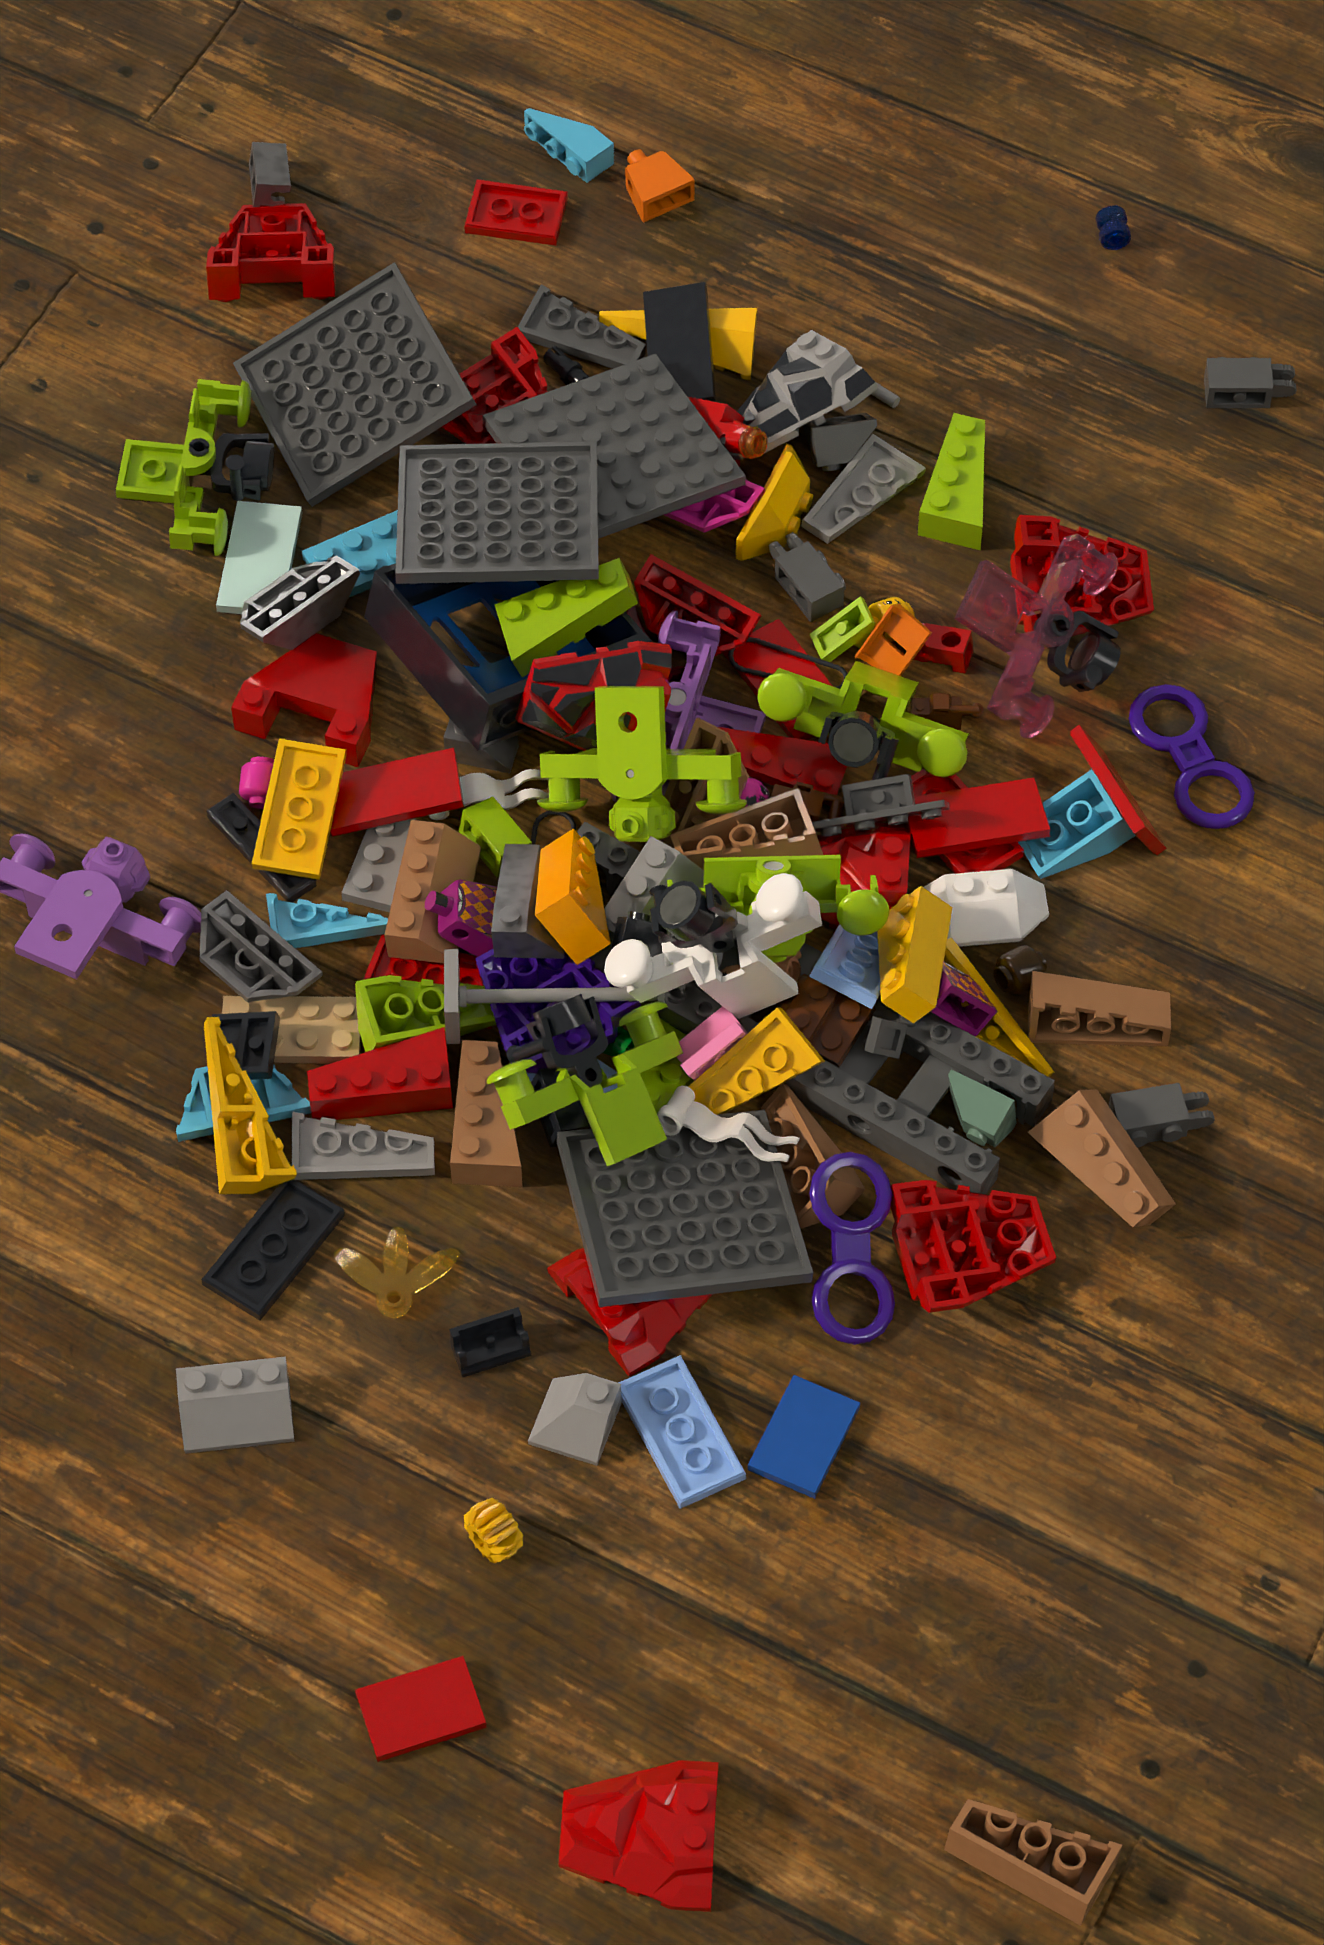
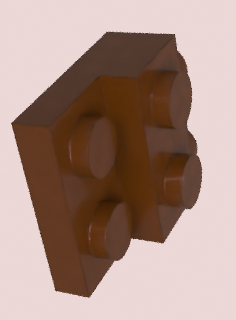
(827, 1018)

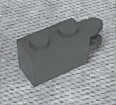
(1246, 382)
(807, 577)
(1160, 1113)

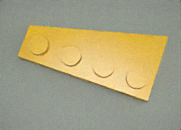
(756, 1064)

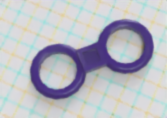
(1191, 756)
(851, 1248)

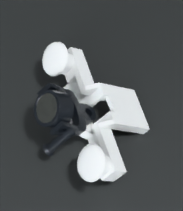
(701, 924)

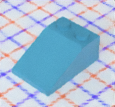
(1081, 825)

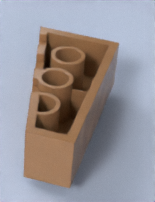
(1033, 1858)

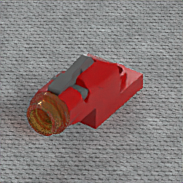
(727, 424)

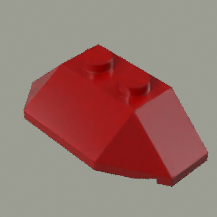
(668, 589)

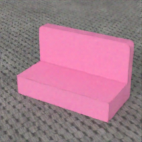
(709, 1042)

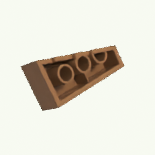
(763, 829)
(1096, 1012)
(482, 1142)
(1104, 1157)

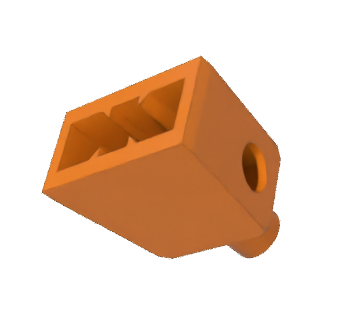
(657, 184)

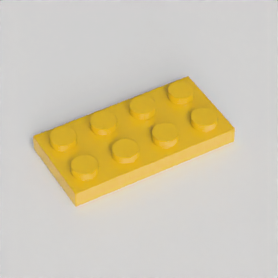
(299, 809)

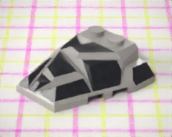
(804, 386)

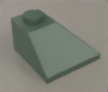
(981, 1110)

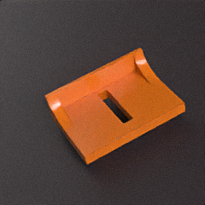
(904, 630)

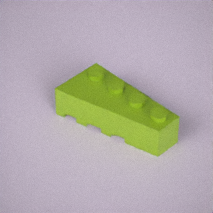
(955, 493)
(562, 612)

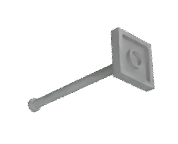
(458, 996)

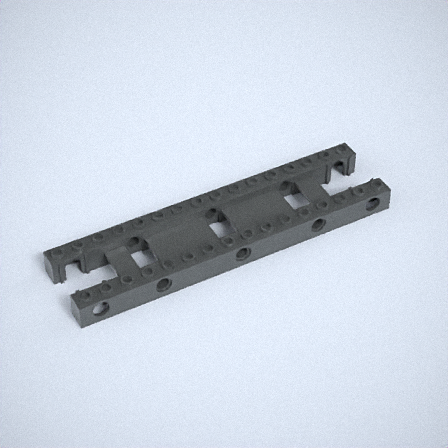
(843, 1093)

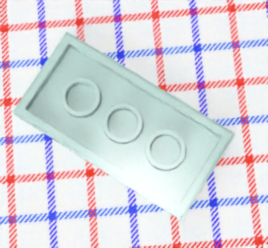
(258, 551)

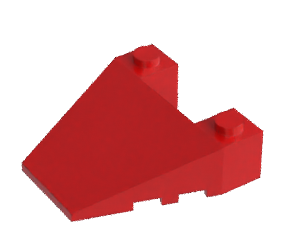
(271, 247)
(318, 680)

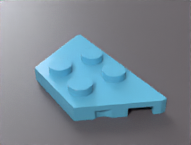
(275, 1094)

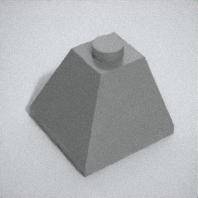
(577, 1416)

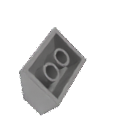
(651, 868)
(235, 1405)

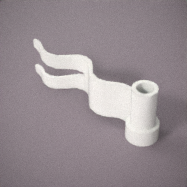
(480, 786)
(686, 1112)

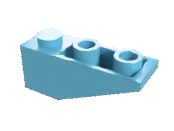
(573, 143)

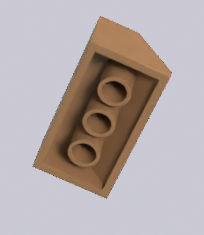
(430, 862)

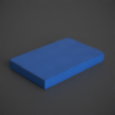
(803, 1436)

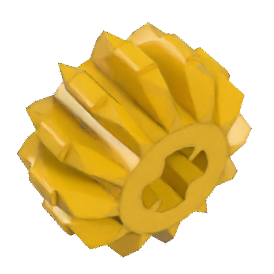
(493, 1530)

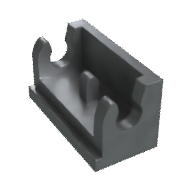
(268, 173)

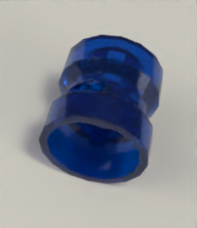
(1113, 228)

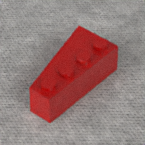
(385, 1080)

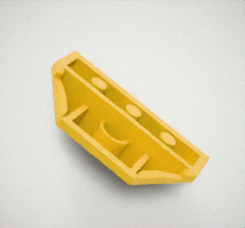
(778, 508)

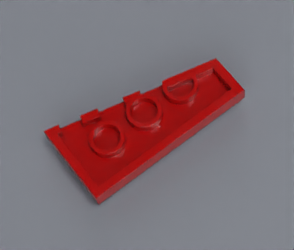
(788, 760)

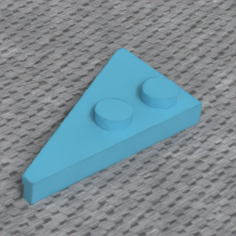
(315, 924)

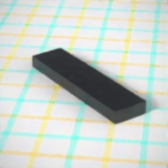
(242, 830)

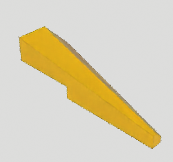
(730, 328)
(1002, 1029)
(245, 1145)

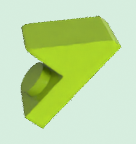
(844, 630)

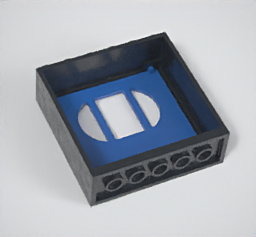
(477, 698)

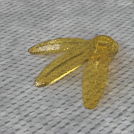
(395, 1279)

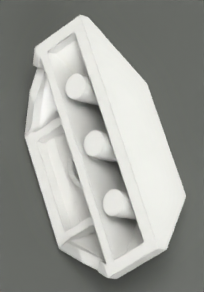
(991, 905)

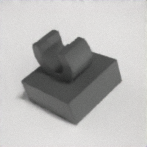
(885, 1037)

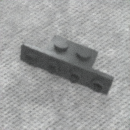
(877, 802)

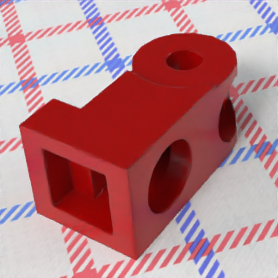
(947, 647)

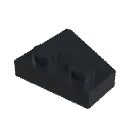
(254, 1040)

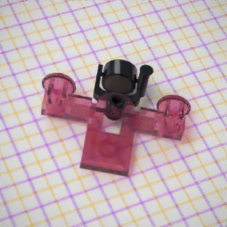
(996, 606)

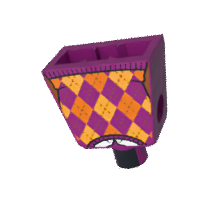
(465, 914)
(958, 988)

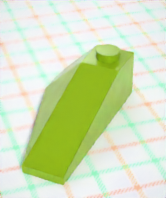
(402, 1009)

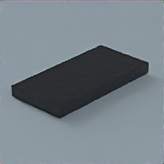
(681, 336)
(273, 1248)

